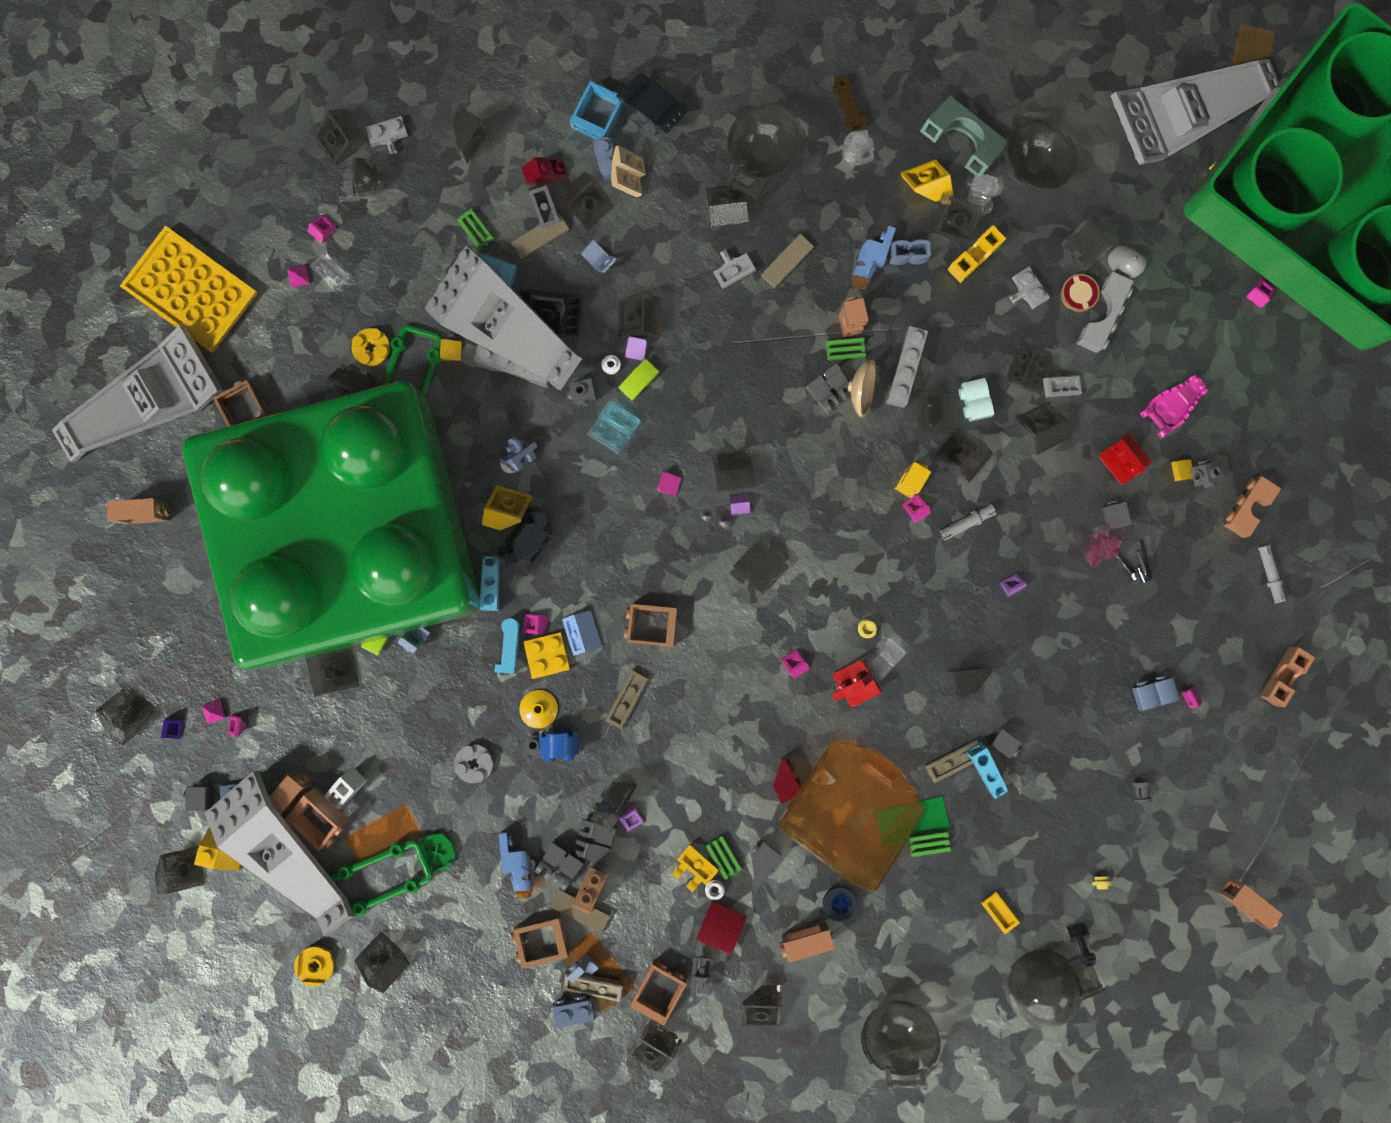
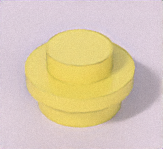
(867, 628)
(1102, 883)

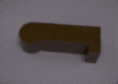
(847, 106)

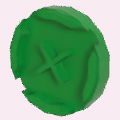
(439, 851)

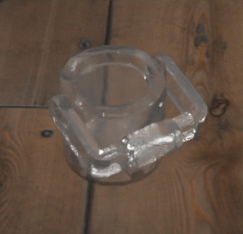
(855, 148)

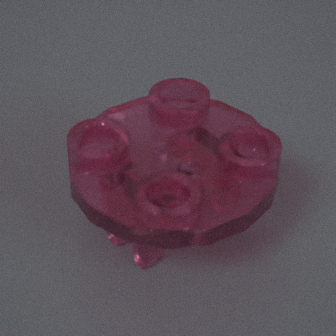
(1102, 549)

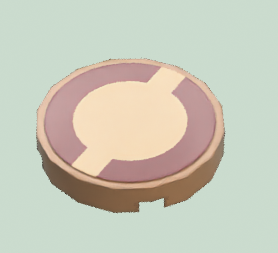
(1080, 293)

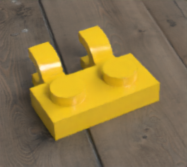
(697, 865)

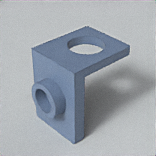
(597, 257)

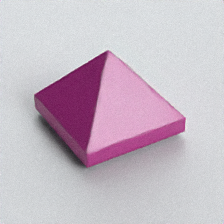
(298, 276)
(214, 711)
(236, 726)

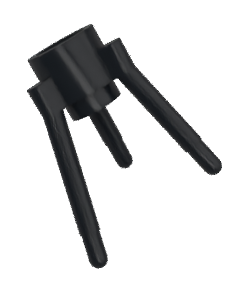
(1143, 572)

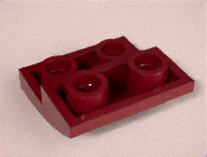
(721, 928)

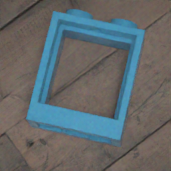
(591, 129)

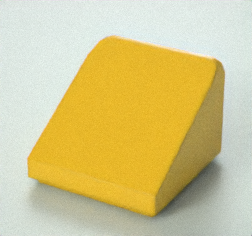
(451, 350)
(1182, 470)

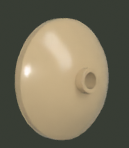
(863, 387)

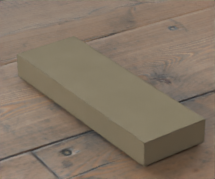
(539, 238)
(787, 261)
(627, 699)
(950, 763)
(595, 920)
(595, 987)

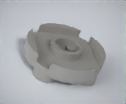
(463, 768)

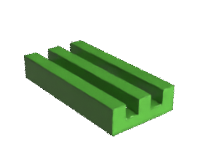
(484, 241)
(843, 349)
(715, 843)
(946, 848)

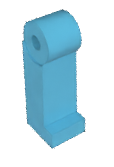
(490, 584)
(510, 646)
(987, 770)

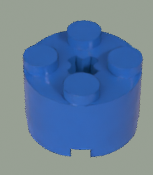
(558, 743)

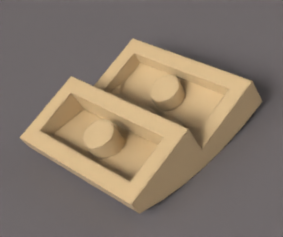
(626, 171)

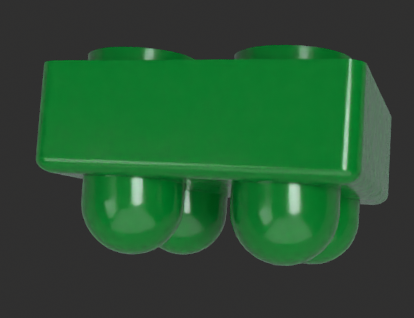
(1311, 181)
(330, 526)

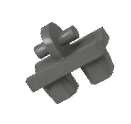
(701, 975)

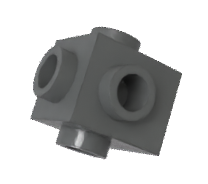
(586, 396)
(1208, 473)

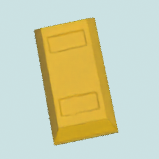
(1000, 912)

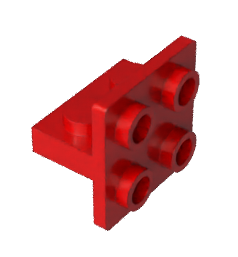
(1125, 459)
(855, 684)

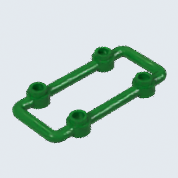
(399, 344)
(396, 850)

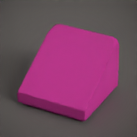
(321, 228)
(1261, 293)
(669, 484)
(916, 508)
(535, 624)
(795, 664)
(1192, 697)

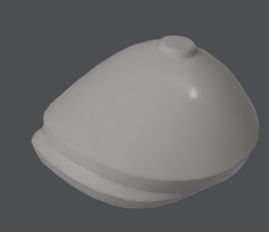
(1127, 261)

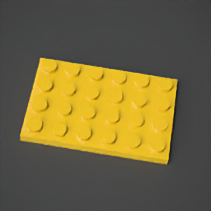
(189, 289)

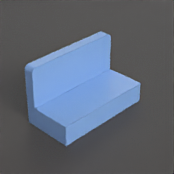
(582, 632)

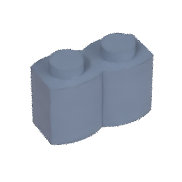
(604, 155)
(912, 252)
(1155, 693)

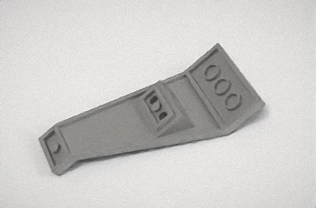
(1182, 110)
(492, 314)
(153, 391)
(262, 842)

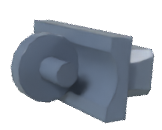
(517, 450)

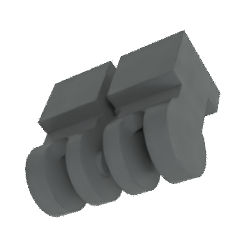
(821, 387)
(601, 848)
(556, 856)

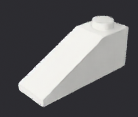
(343, 790)

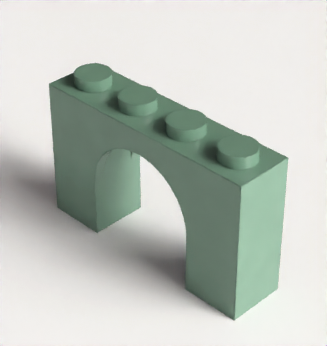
(954, 116)

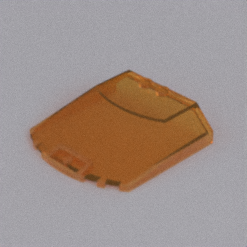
(853, 813)

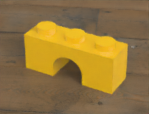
(977, 254)
(913, 479)

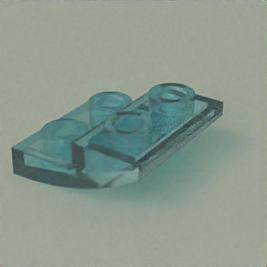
(614, 427)

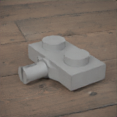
(387, 133)
(733, 269)
(1029, 289)

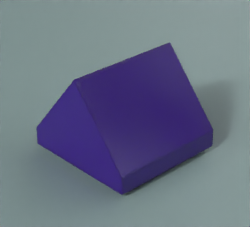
(171, 728)

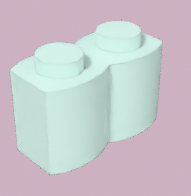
(976, 399)

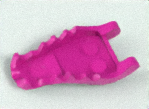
(1174, 405)

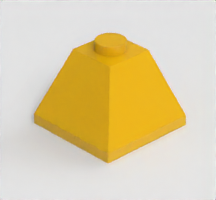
(929, 180)
(505, 508)
(212, 857)

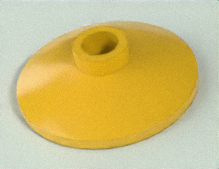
(548, 709)

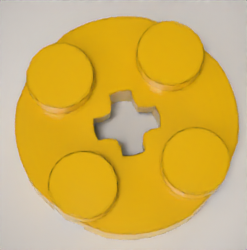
(364, 356)
(323, 957)

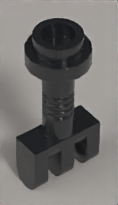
(1087, 959)

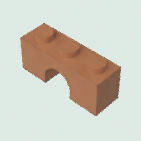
(853, 316)
(1241, 518)
(1279, 687)

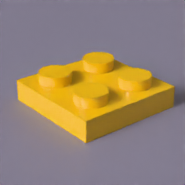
(546, 655)

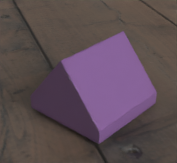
(739, 504)
(1013, 585)

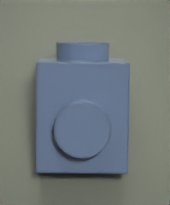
(414, 639)
(584, 965)

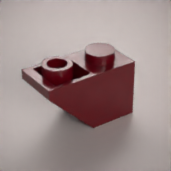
(544, 170)
(784, 781)

